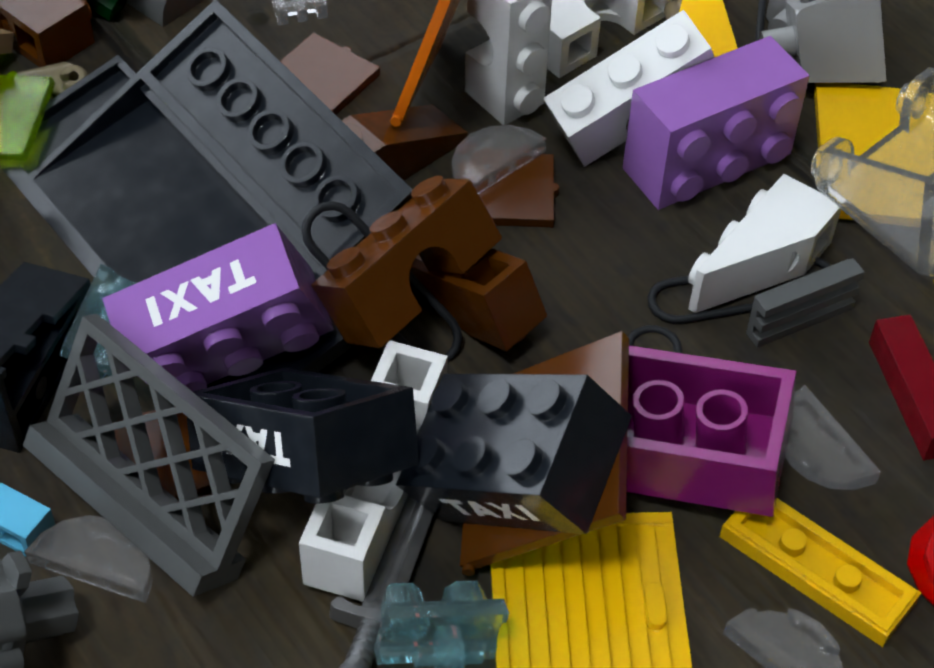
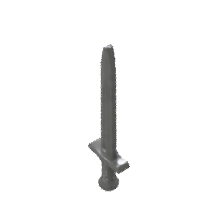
(394, 567)

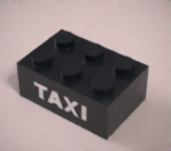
(318, 429)
(516, 450)

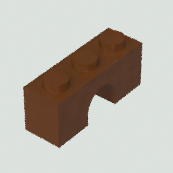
(370, 283)

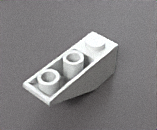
(768, 247)

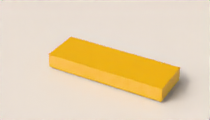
(824, 569)

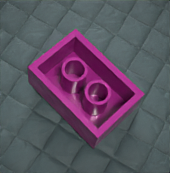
(707, 429)

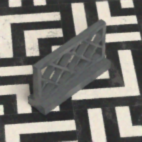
(131, 493)

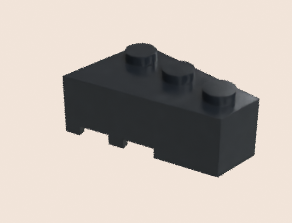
(34, 322)

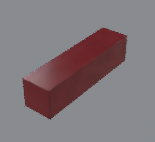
(909, 376)

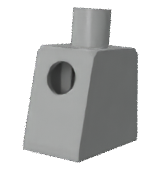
(834, 39)

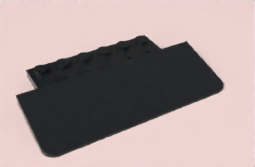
(200, 155)

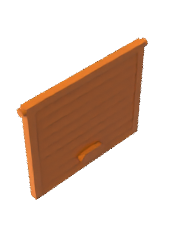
(427, 52)

